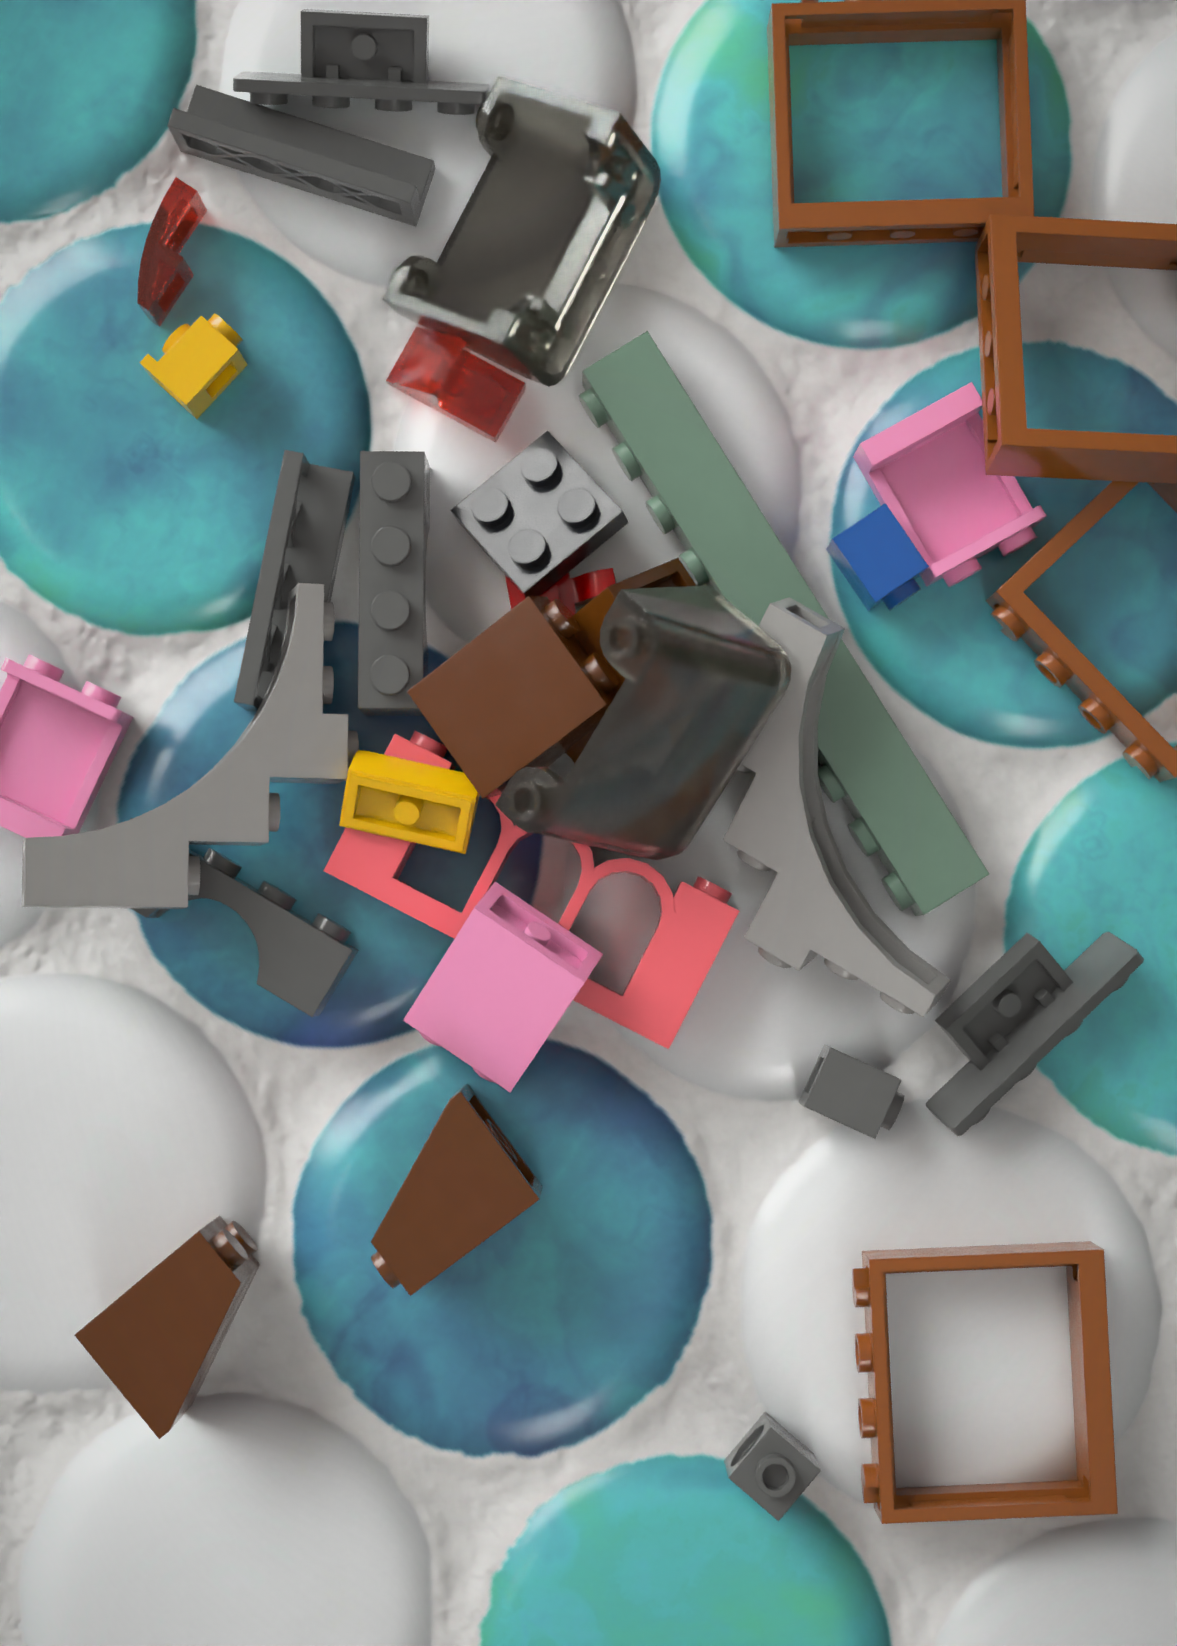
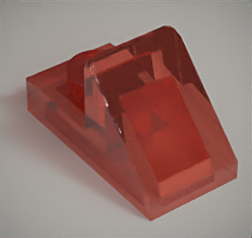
(456, 383)

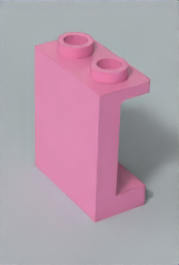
(939, 491)
(53, 748)
(502, 987)

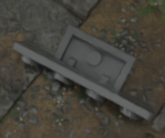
(366, 59)
(1019, 1016)

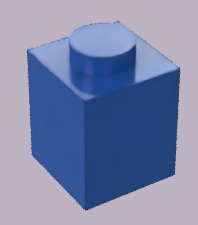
(878, 559)

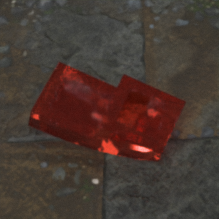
(162, 269)

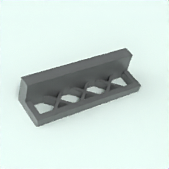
(303, 154)
(299, 548)

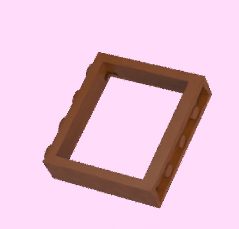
(897, 22)
(1051, 453)
(1061, 660)
(1091, 1385)

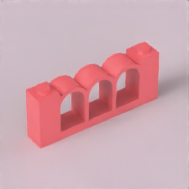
(672, 966)

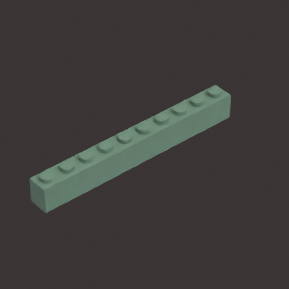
(743, 560)

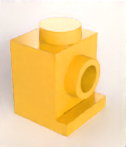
(197, 363)

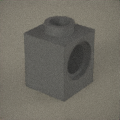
(852, 1093)
(771, 1466)

